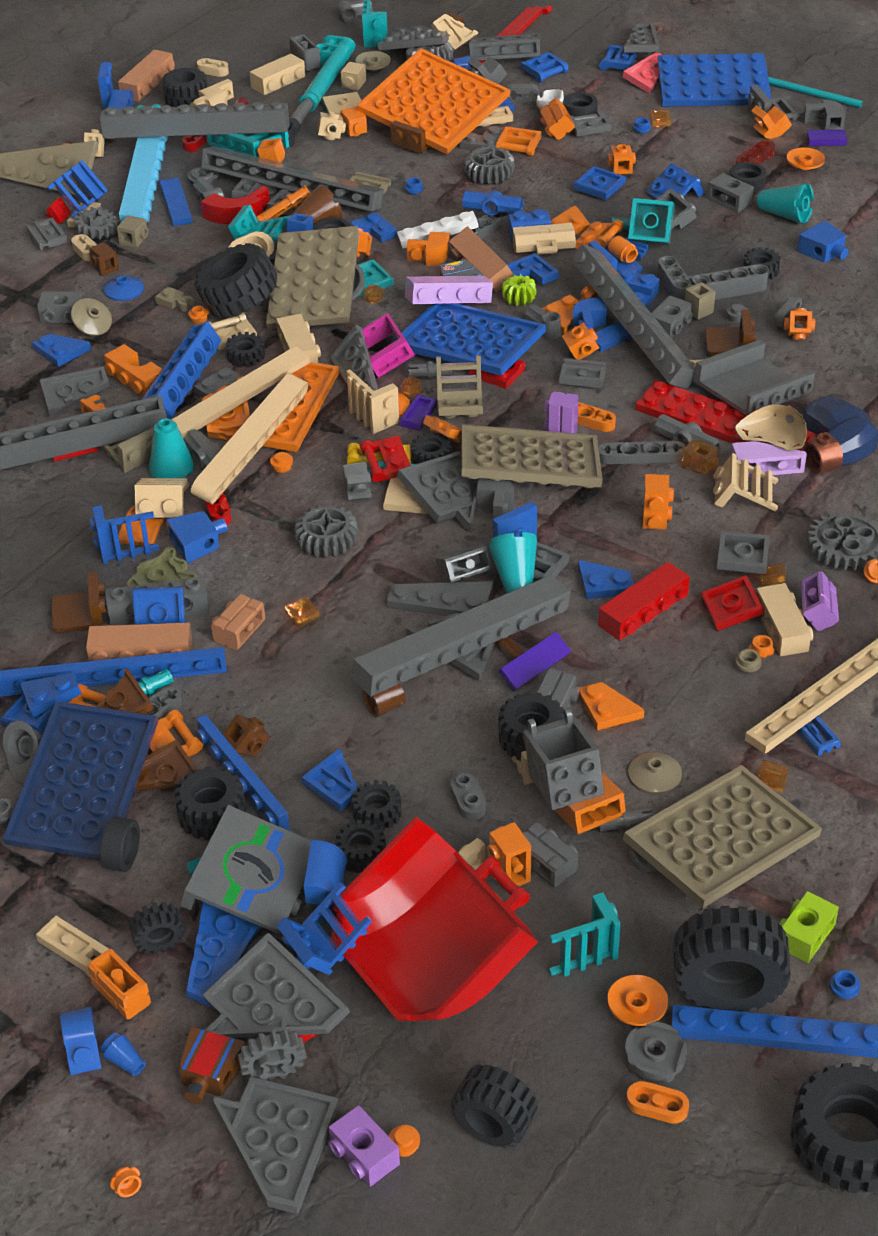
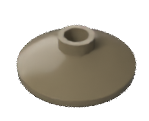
(373, 60)
(87, 322)
(655, 773)

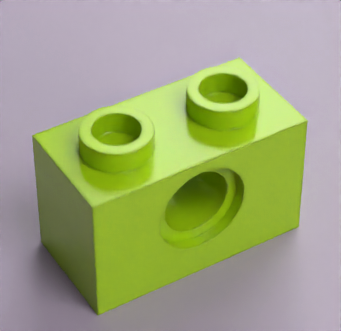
(809, 925)

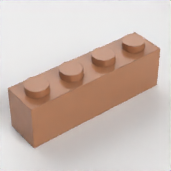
(147, 73)
(472, 248)
(137, 640)

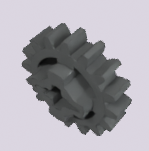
(96, 222)
(272, 1055)

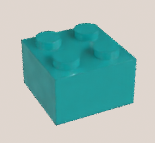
(651, 221)

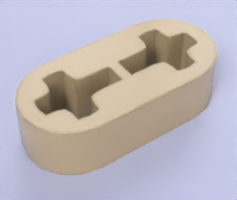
(213, 67)
(81, 245)

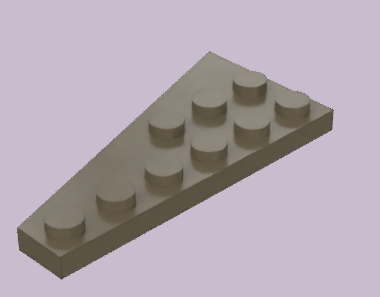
(44, 165)

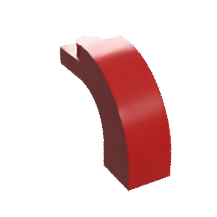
(224, 210)

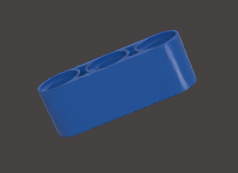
(121, 98)

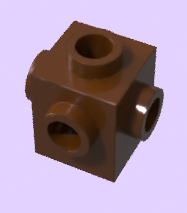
(246, 735)

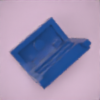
(86, 180)
(107, 535)
(311, 941)

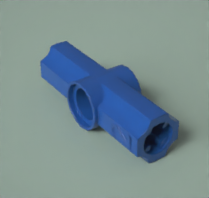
(485, 201)

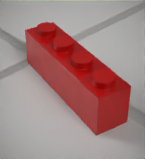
(643, 601)

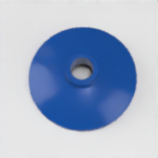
(123, 288)

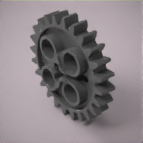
(844, 539)

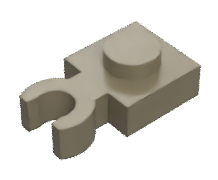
(174, 298)

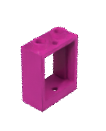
(391, 355)

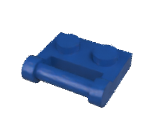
(622, 60)
(546, 61)
(105, 83)

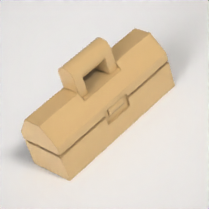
(544, 238)

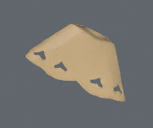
(774, 429)

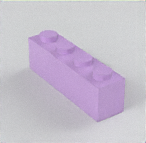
(448, 289)

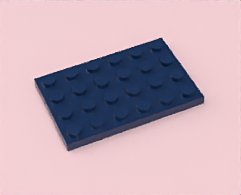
(80, 778)

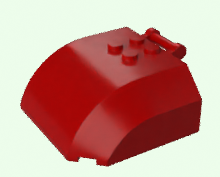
(435, 926)

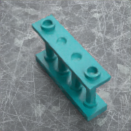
(245, 144)

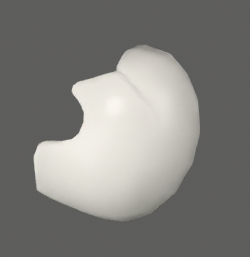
(549, 95)

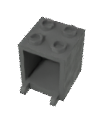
(563, 761)

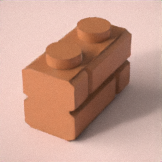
(238, 621)

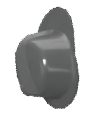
(20, 747)

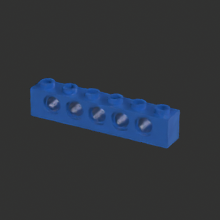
(185, 367)

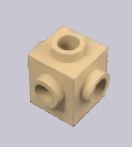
(331, 125)

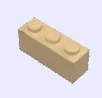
(277, 74)
(296, 332)
(784, 620)

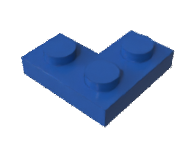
(377, 226)
(536, 267)

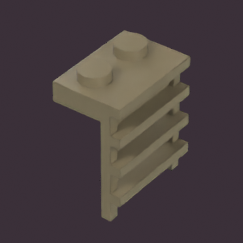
(459, 400)
(131, 452)

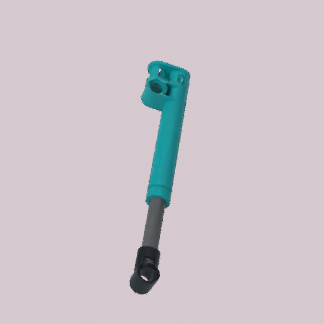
(333, 58)

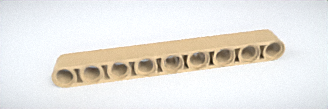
(249, 438)

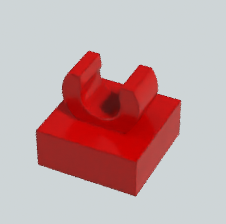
(58, 210)

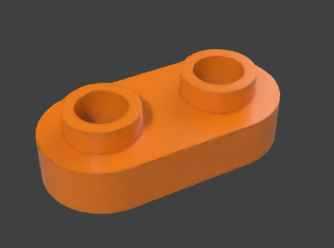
(658, 1101)

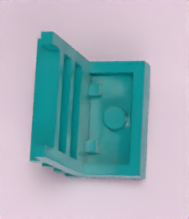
(373, 25)
(247, 223)
(605, 933)

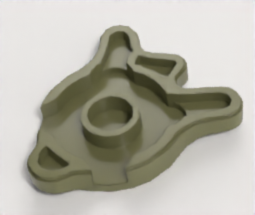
(161, 569)

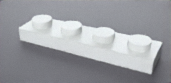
(447, 224)

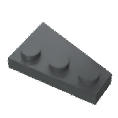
(72, 387)

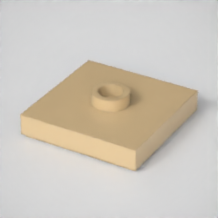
(339, 102)
(401, 499)

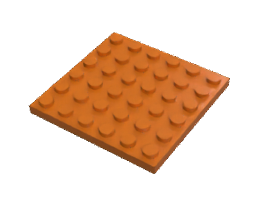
(434, 98)

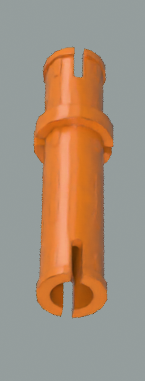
(291, 201)

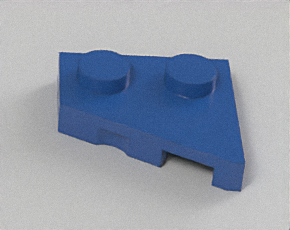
(602, 580)
(44, 692)

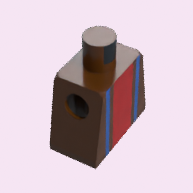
(208, 1063)

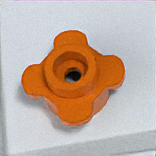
(588, 292)

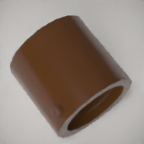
(384, 701)

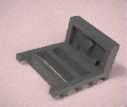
(759, 98)

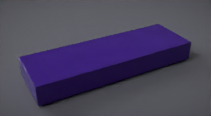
(534, 661)

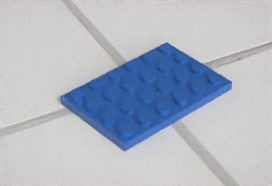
(711, 78)
(463, 332)

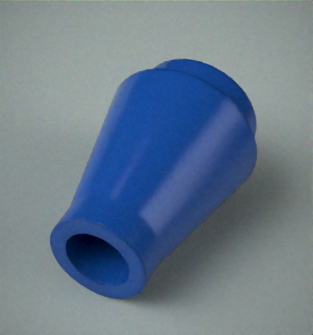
(122, 1053)

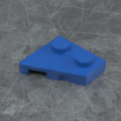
(60, 348)
(332, 781)

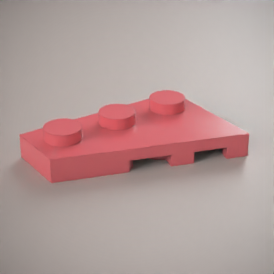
(644, 73)

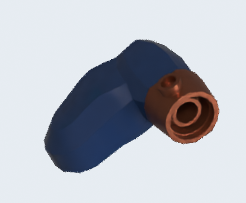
(842, 432)

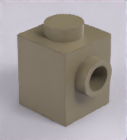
(132, 231)
(702, 300)

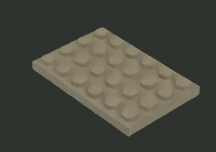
(314, 276)
(530, 456)
(722, 835)

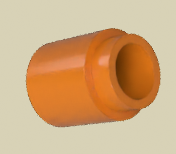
(622, 249)

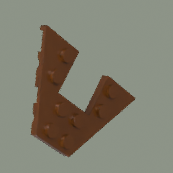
(163, 767)

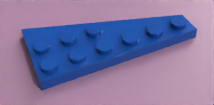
(218, 947)

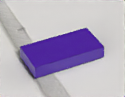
(826, 137)
(416, 412)

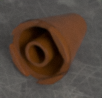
(320, 205)

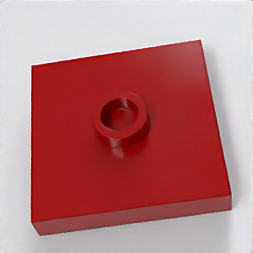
(732, 603)

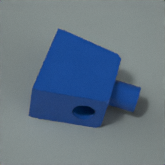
(823, 242)
(195, 534)

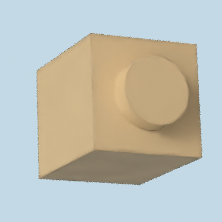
(353, 76)

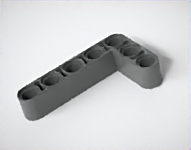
(725, 282)

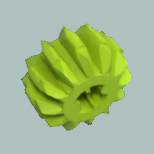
(518, 290)

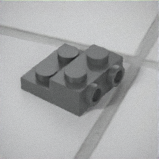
(683, 211)
(743, 552)

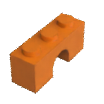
(124, 366)

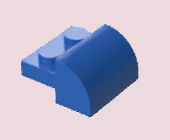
(324, 871)

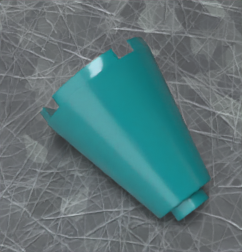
(787, 202)
(169, 452)
(514, 559)

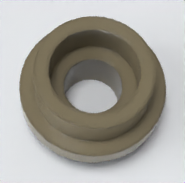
(748, 660)

